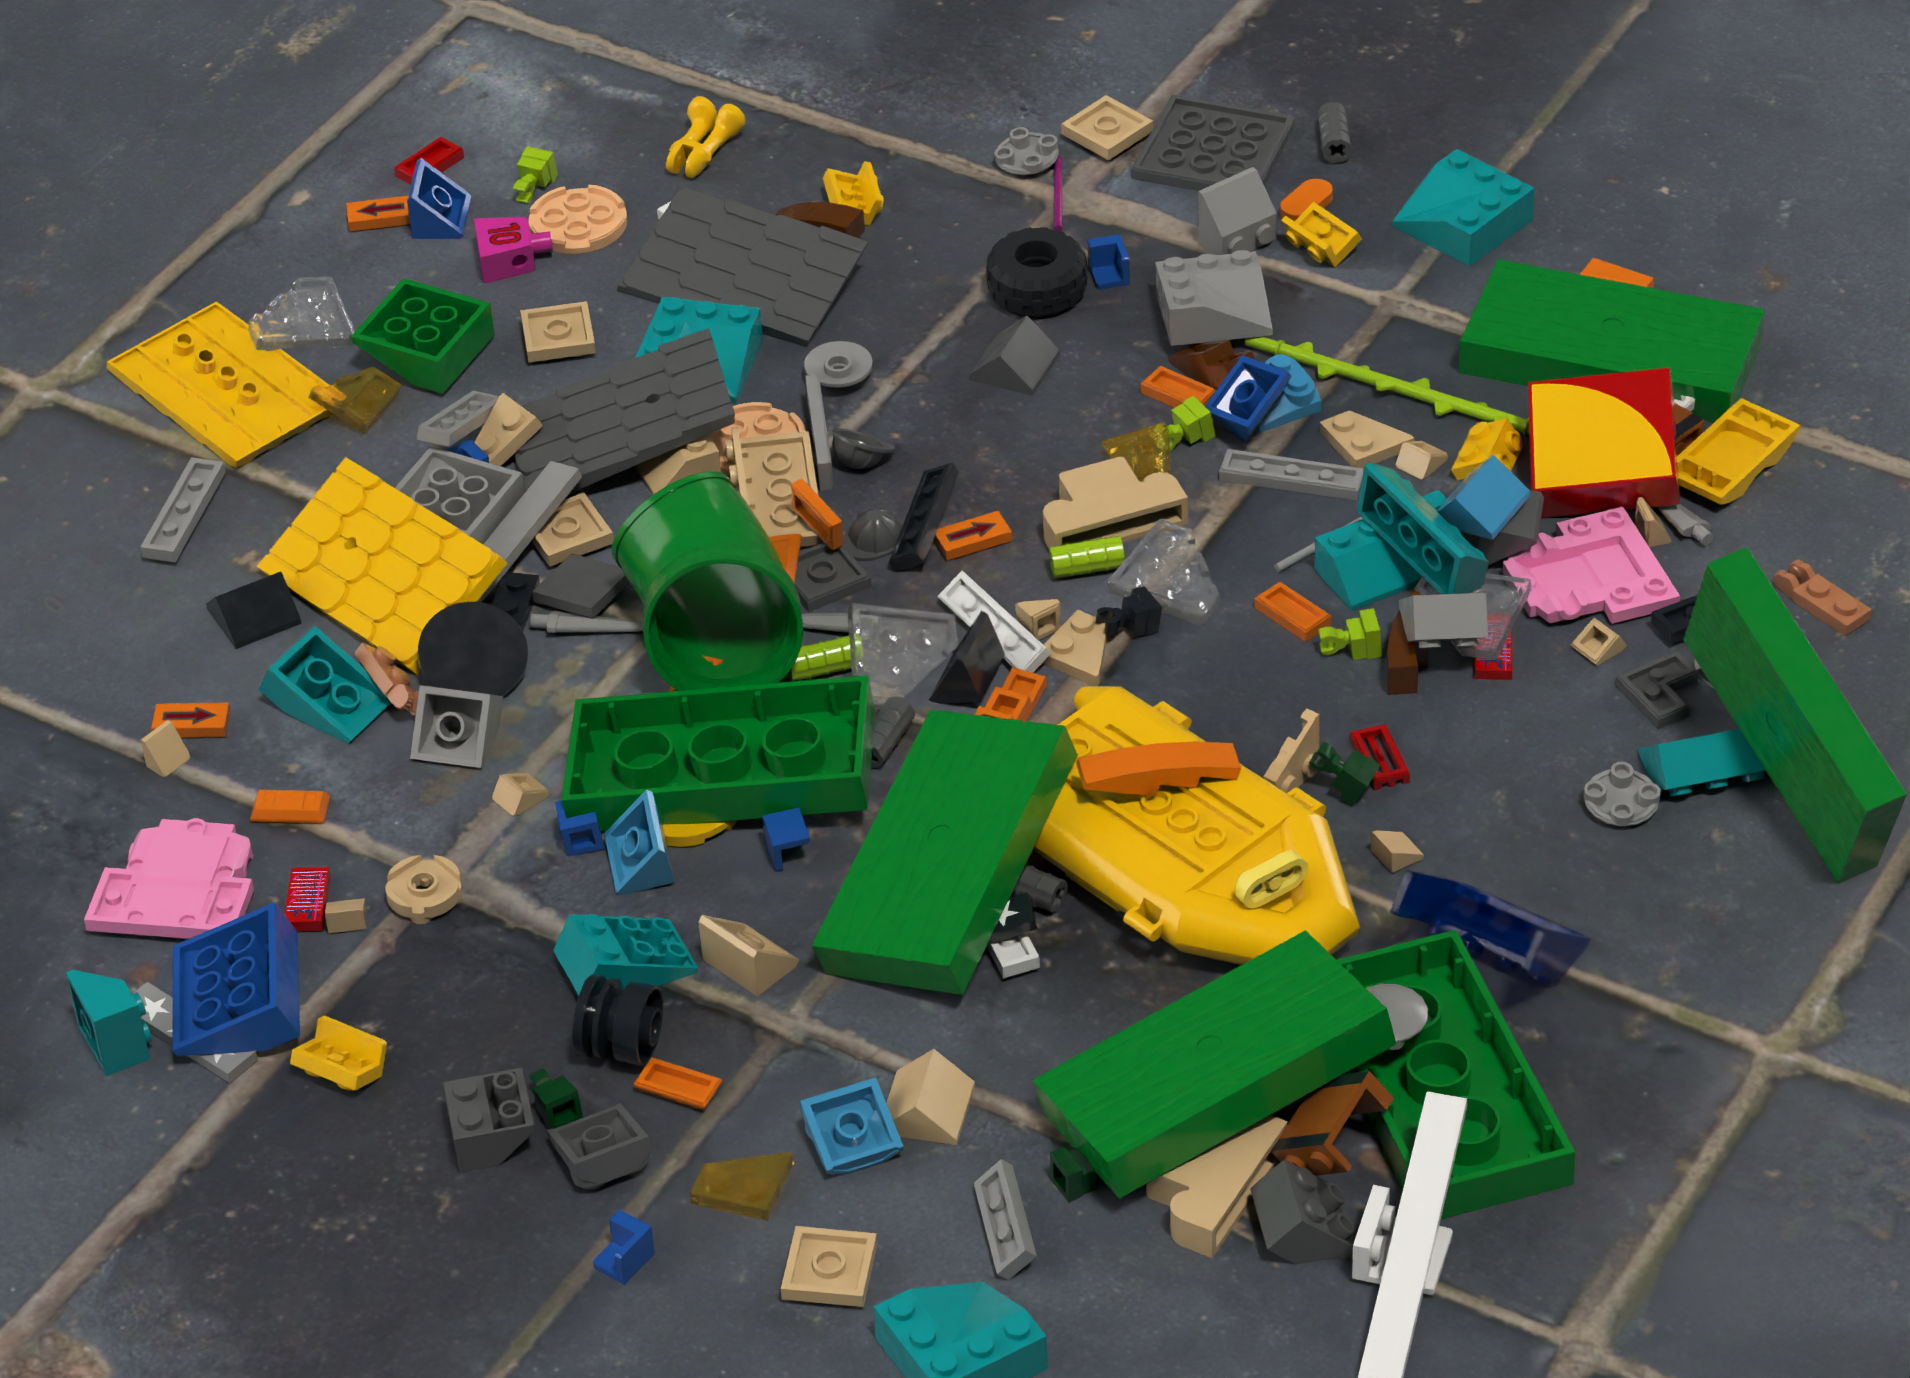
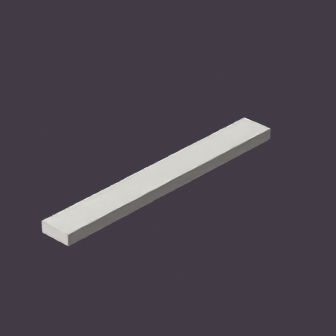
(1413, 1237)

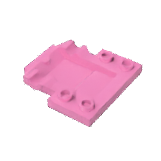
(1592, 568)
(175, 882)

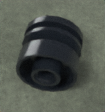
(618, 1020)

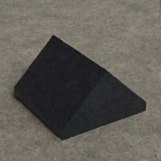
(255, 610)
(970, 665)

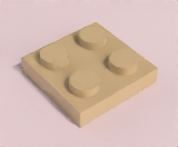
(1107, 127)
(558, 332)
(572, 529)
(829, 1266)

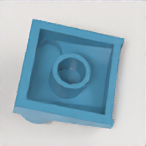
(1297, 399)
(851, 1127)

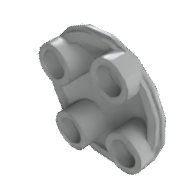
(1027, 152)
(1621, 796)
(1405, 1008)

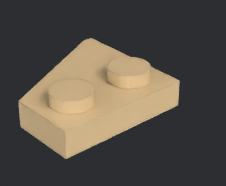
(506, 430)
(1362, 439)
(1078, 648)
(1292, 763)

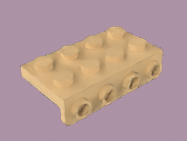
(764, 479)

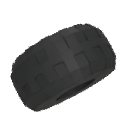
(1036, 272)

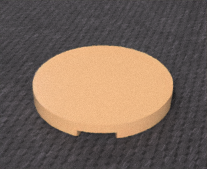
(579, 218)
(755, 420)

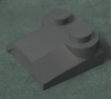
(602, 1147)

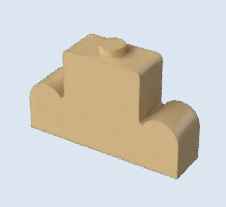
(1111, 502)
(1214, 1187)

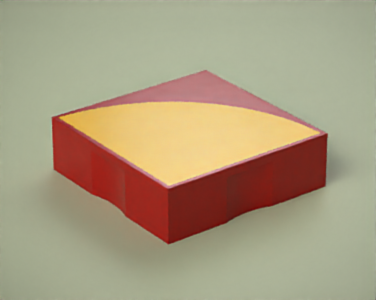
(1603, 442)

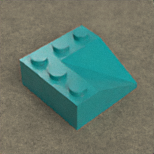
(1466, 208)
(733, 328)
(960, 1333)

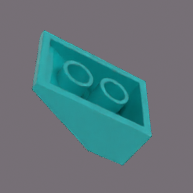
(324, 687)

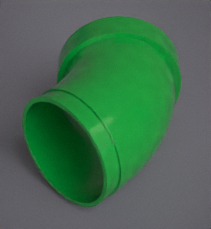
(709, 587)

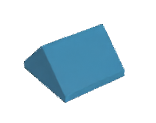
(1485, 500)
(639, 848)

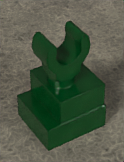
(1351, 776)
(555, 1099)
(1071, 1173)

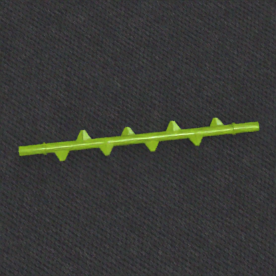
(1419, 389)

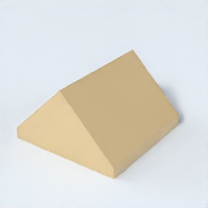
(743, 954)
(930, 1099)

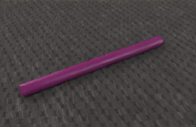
(1058, 217)

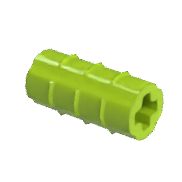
(1086, 557)
(822, 659)

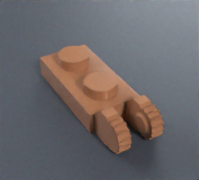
(1822, 598)
(388, 677)

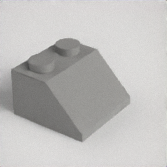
(1236, 214)
(1445, 618)
(455, 726)

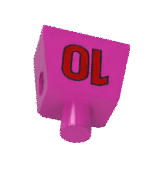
(508, 247)

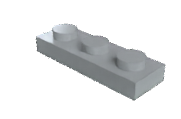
(1005, 1219)

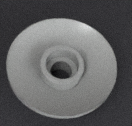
(839, 363)

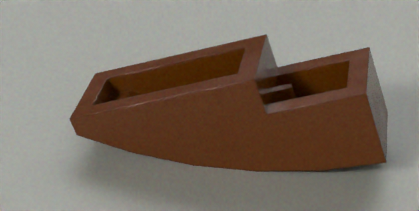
(831, 215)
(1208, 361)
(1403, 659)

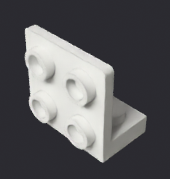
(1374, 1239)

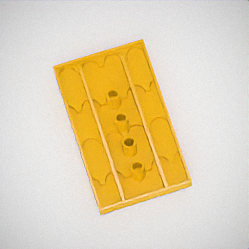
(221, 386)
(379, 561)

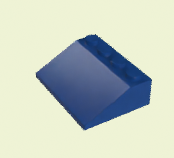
(237, 986)

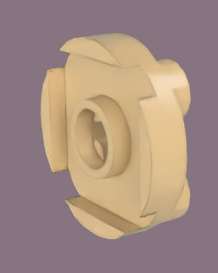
(423, 904)

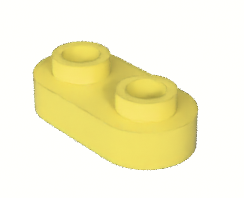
(1271, 879)

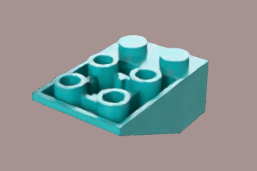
(622, 949)

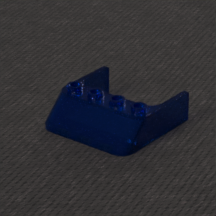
(1490, 923)

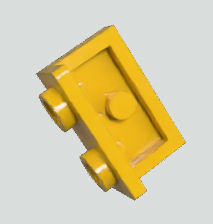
(855, 190)
(1321, 234)
(1485, 440)
(341, 1055)

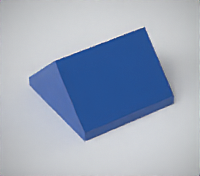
(436, 204)
(1247, 395)

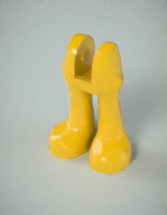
(704, 120)

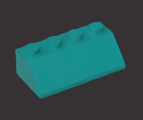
(1419, 532)
(1363, 564)
(1700, 760)

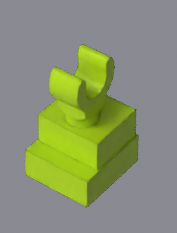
(535, 169)
(1192, 422)
(1361, 635)

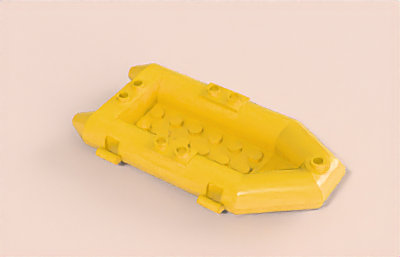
(1180, 853)

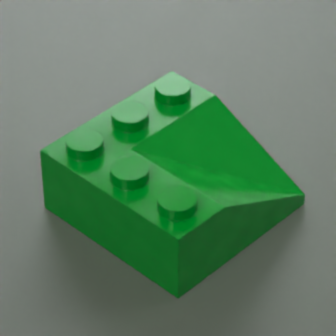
(426, 333)

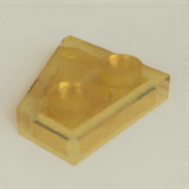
(358, 397)
(1144, 450)
(743, 1185)

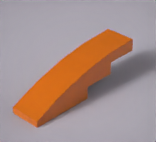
(1016, 697)
(1148, 766)

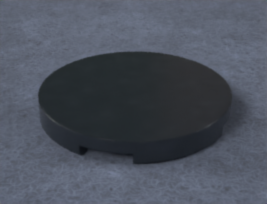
(473, 649)

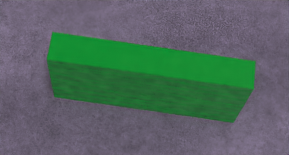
(1572, 325)
(1793, 715)
(723, 751)
(945, 851)
(1466, 1050)
(1214, 1063)

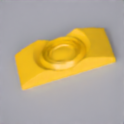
(1735, 451)

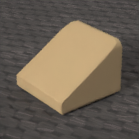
(1420, 458)
(1650, 525)
(1039, 616)
(1598, 642)
(164, 749)
(518, 792)
(1394, 849)
(345, 915)

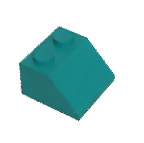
(110, 1020)

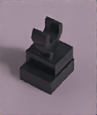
(1138, 615)

